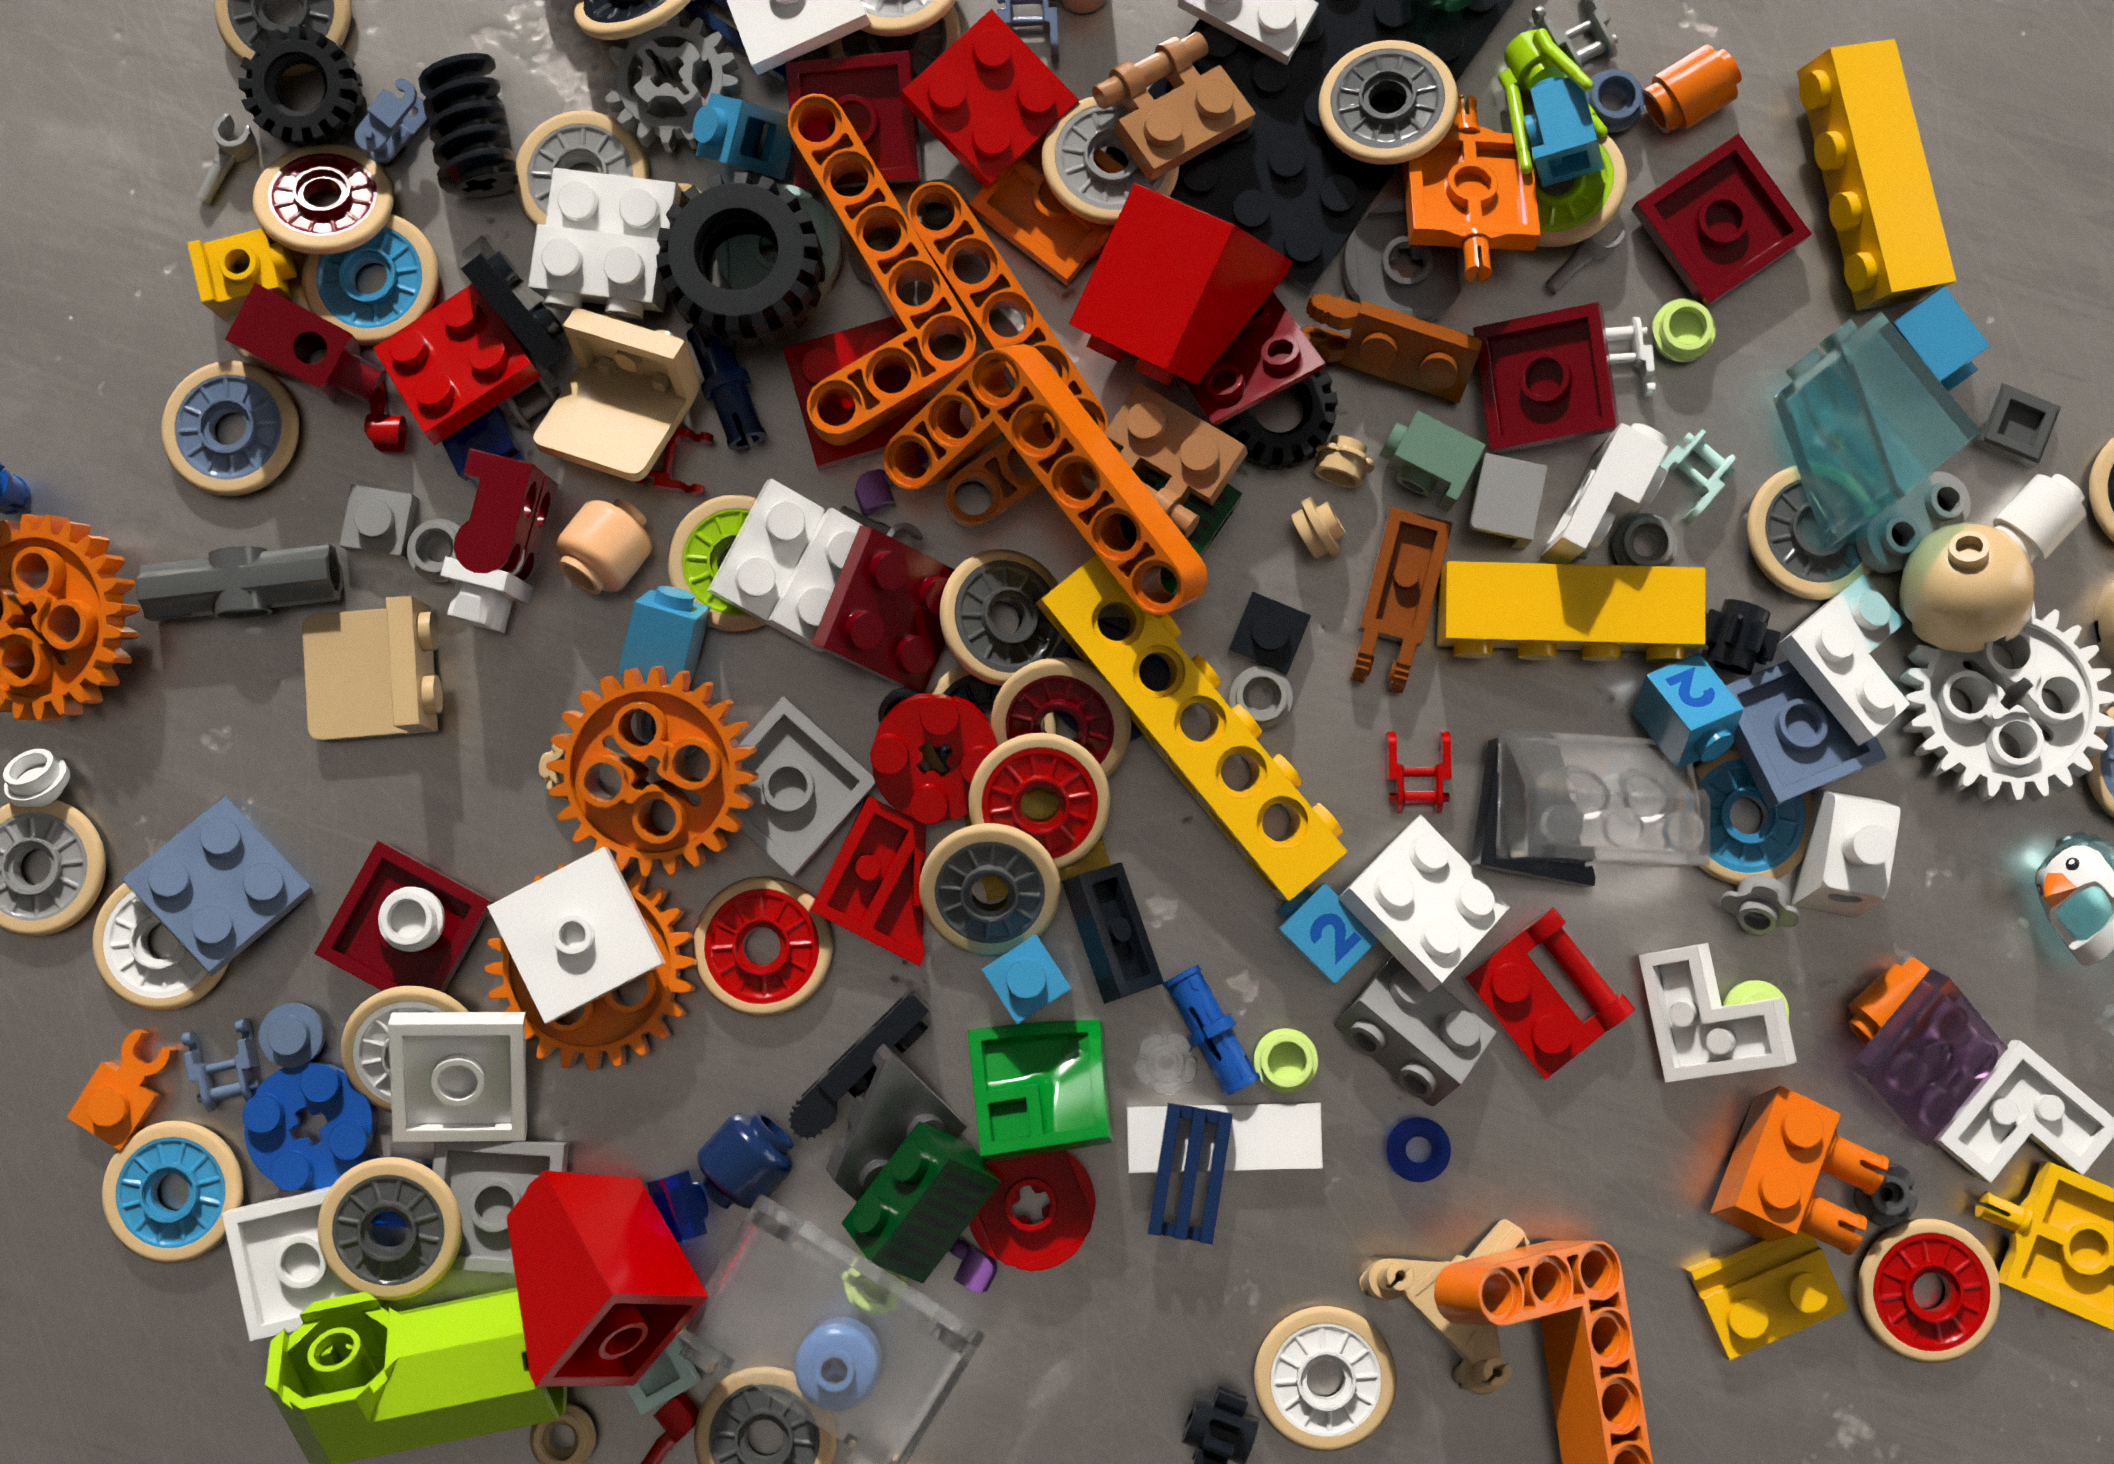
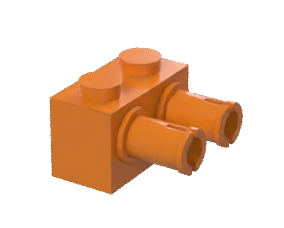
(1777, 1165)

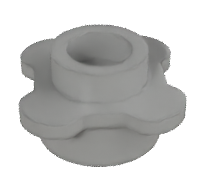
(1761, 905)

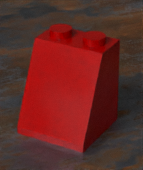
(1174, 287)
(597, 1279)

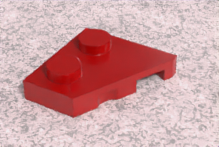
(877, 881)

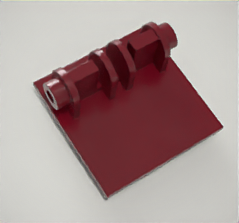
(1256, 365)

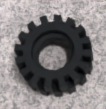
(263, 80)
(1296, 444)

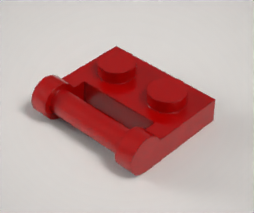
(1530, 1006)

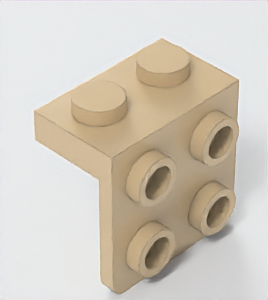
(621, 398)
(372, 671)

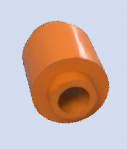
(1692, 89)
(1883, 997)

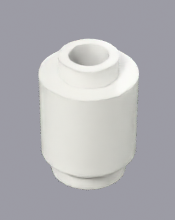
(2042, 515)

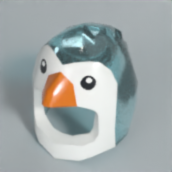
(2078, 895)

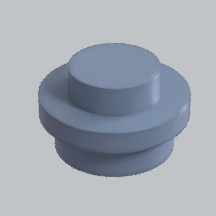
(291, 1035)

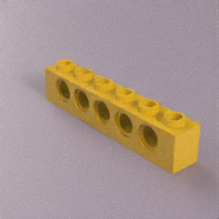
(1281, 864)

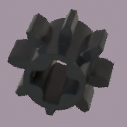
(1739, 637)
(1220, 1428)

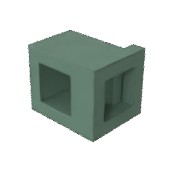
(1432, 457)

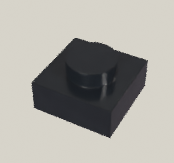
(1269, 633)

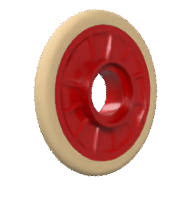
(1050, 763)
(722, 938)
(1970, 1295)

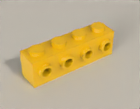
(1875, 174)
(1571, 609)

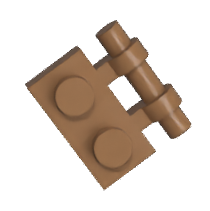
(1181, 122)
(1176, 446)

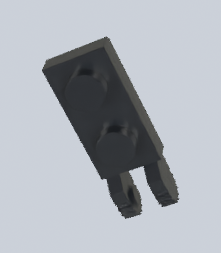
(854, 1068)

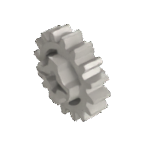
(656, 100)

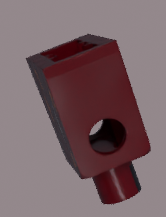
(285, 335)

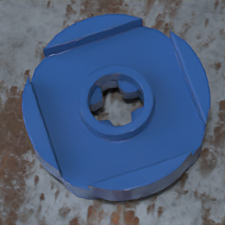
(273, 1121)

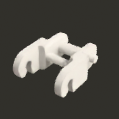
(1641, 354)

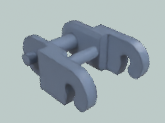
(1048, 20)
(390, 124)
(243, 1062)

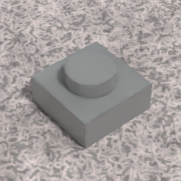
(378, 521)

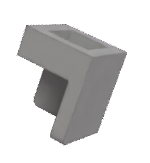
(1507, 497)

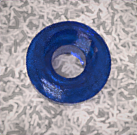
(1438, 1152)

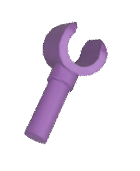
(873, 489)
(976, 1268)

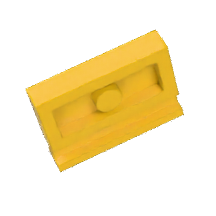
(1765, 1292)

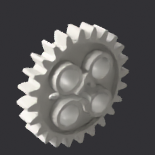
(1971, 741)

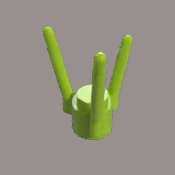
(1529, 60)

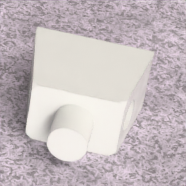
(1846, 854)

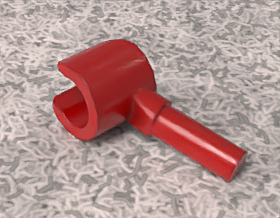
(384, 430)
(677, 1419)

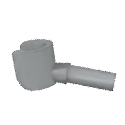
(228, 153)
(1588, 250)
(904, 527)

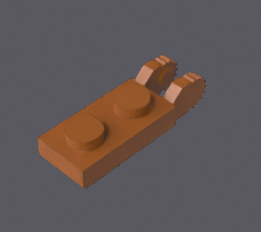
(1393, 345)
(1401, 591)

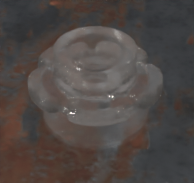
(1148, 1066)

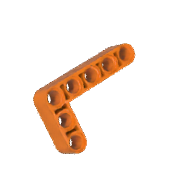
(889, 272)
(978, 301)
(1057, 466)
(1584, 1331)

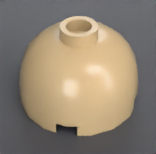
(1967, 587)

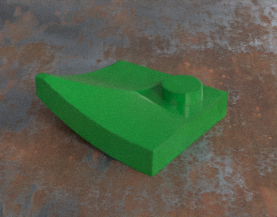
(1039, 1088)

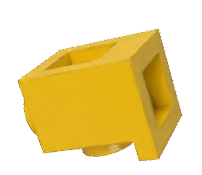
(216, 275)

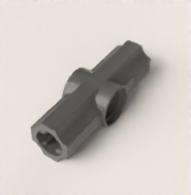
(239, 582)

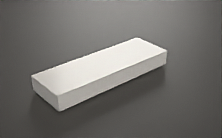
(1259, 1139)

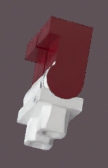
(500, 539)

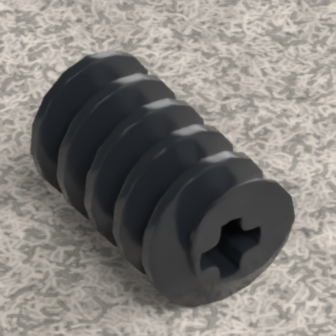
(463, 127)

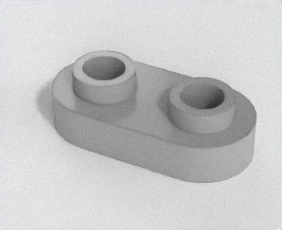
(1914, 519)

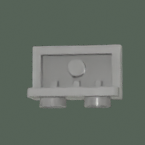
(1415, 1033)

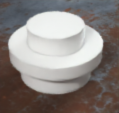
(35, 778)
(411, 919)

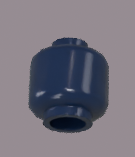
(745, 1160)

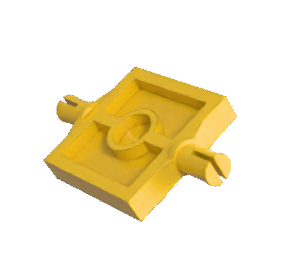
(2060, 1242)

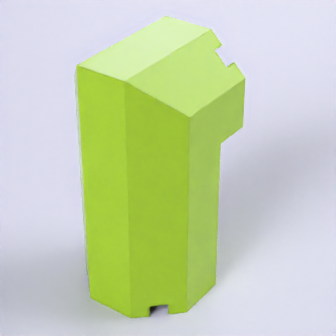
(407, 1379)

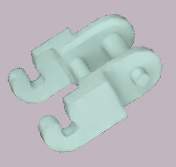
(1709, 487)

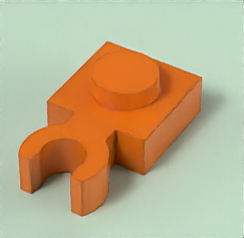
(120, 1098)

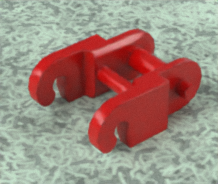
(664, 480)
(1396, 772)

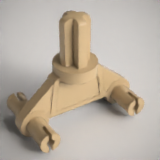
(1415, 1282)

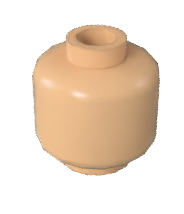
(603, 546)

